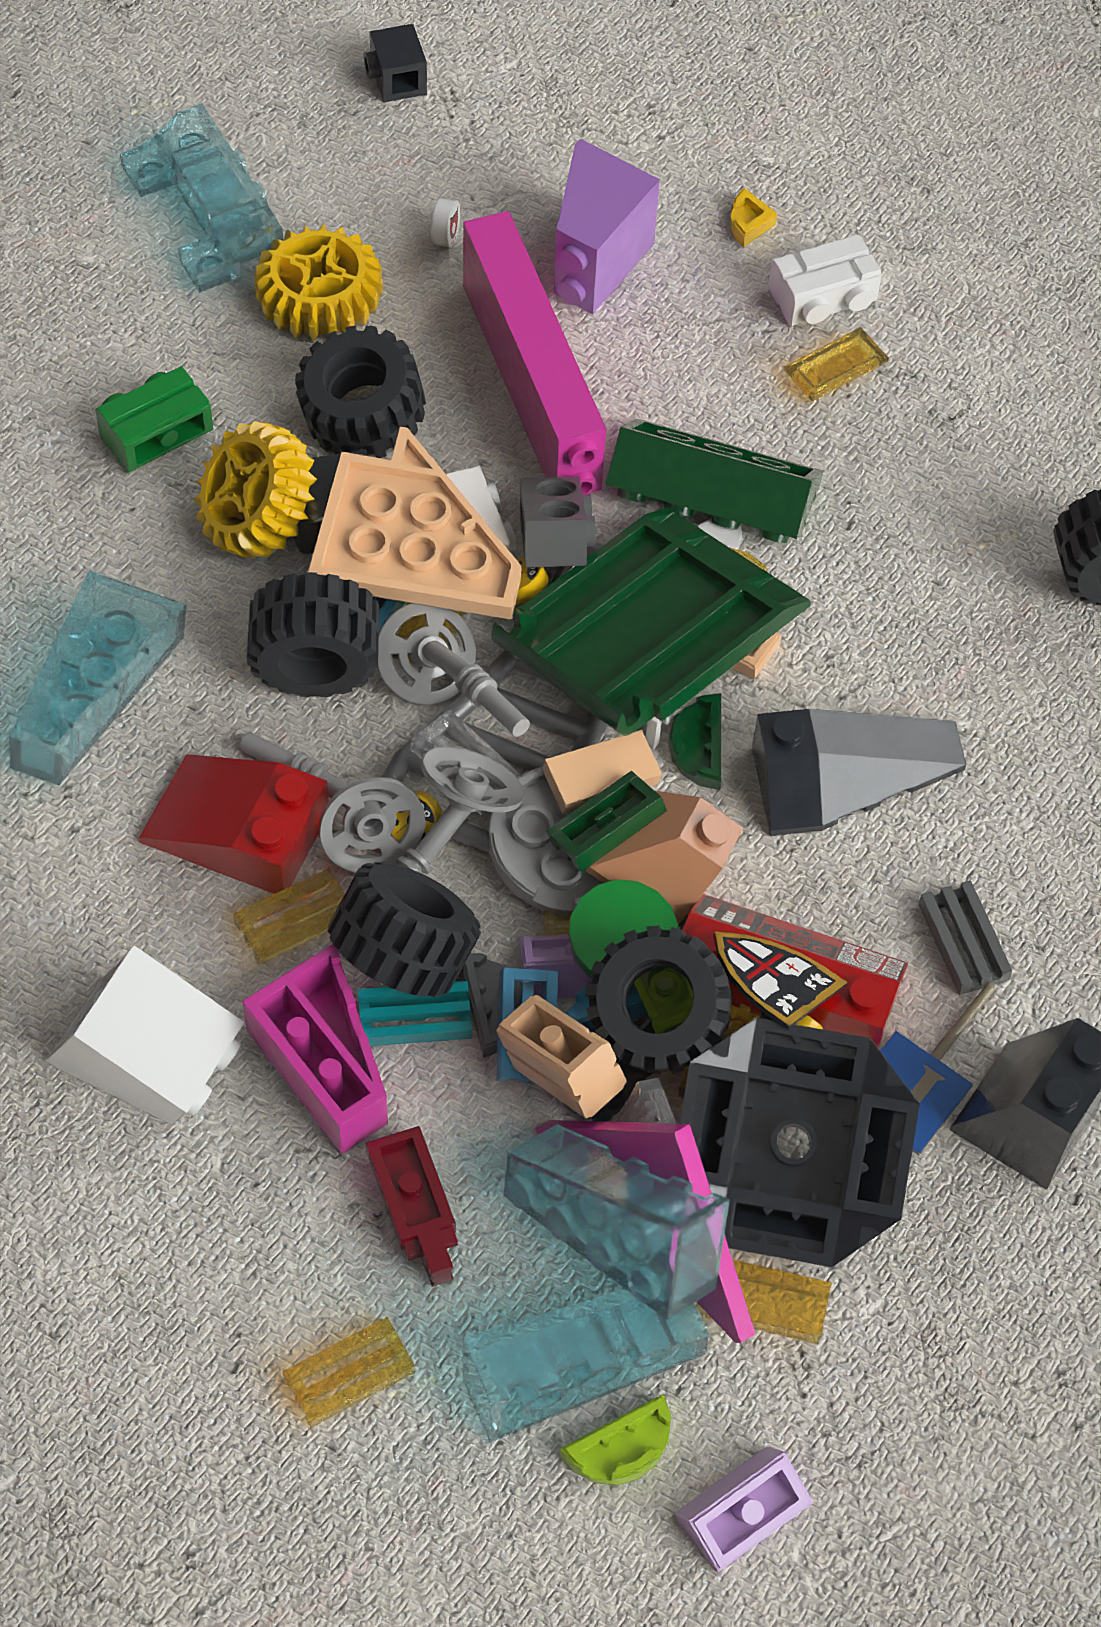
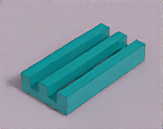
(387, 1004)

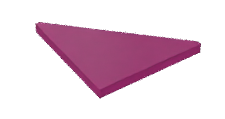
(671, 1152)

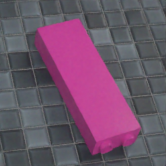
(532, 352)

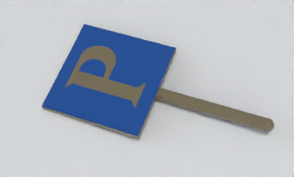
(930, 1080)

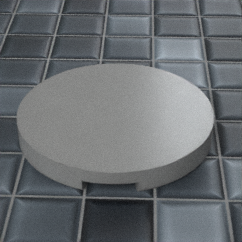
(526, 856)

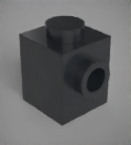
(397, 63)

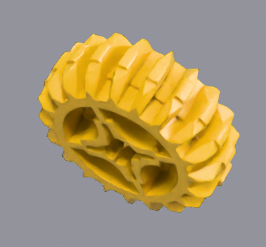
(318, 282)
(262, 492)

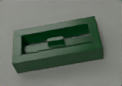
(611, 825)

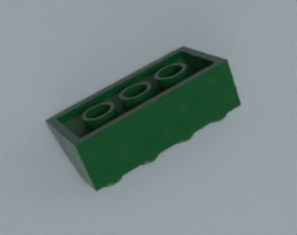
(713, 479)

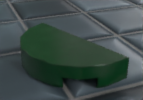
(697, 741)

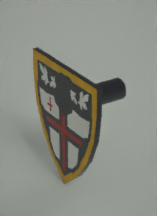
(775, 977)

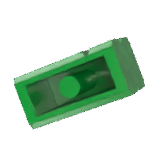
(154, 418)

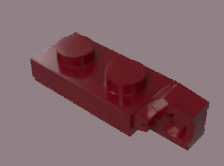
(415, 1200)

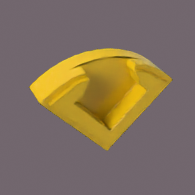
(750, 217)

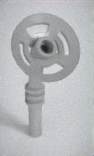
(435, 659)
(465, 794)
(363, 811)

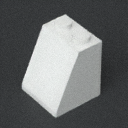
(148, 1038)

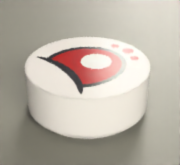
(445, 222)

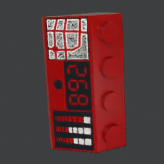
(870, 976)

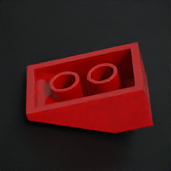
(239, 818)

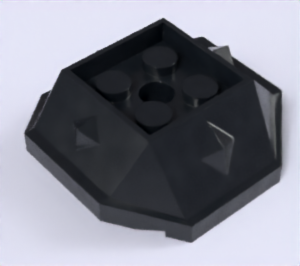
(856, 1127)

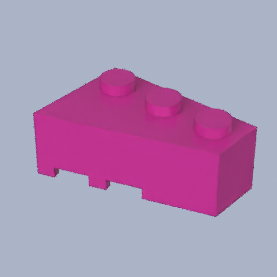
(319, 1047)

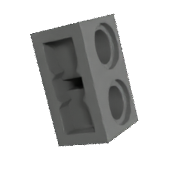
(555, 522)

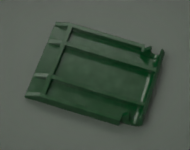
(648, 621)

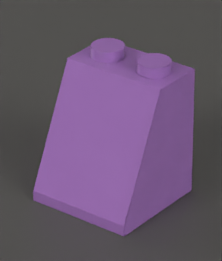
(602, 225)

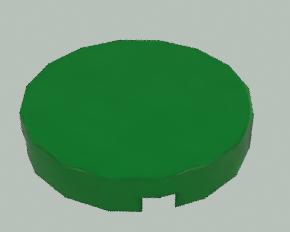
(609, 913)

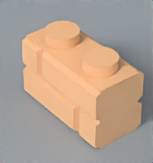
(561, 1056)

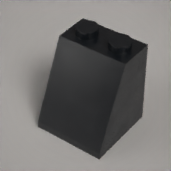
(1037, 1100)

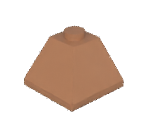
(675, 852)

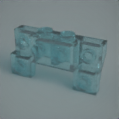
(216, 190)

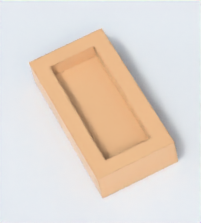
(589, 770)

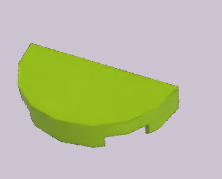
(623, 1447)

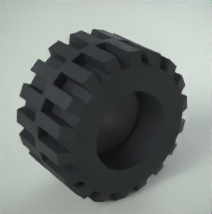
(353, 362)
(1080, 546)
(313, 635)
(404, 929)
(629, 961)

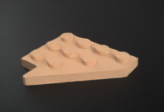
(413, 535)

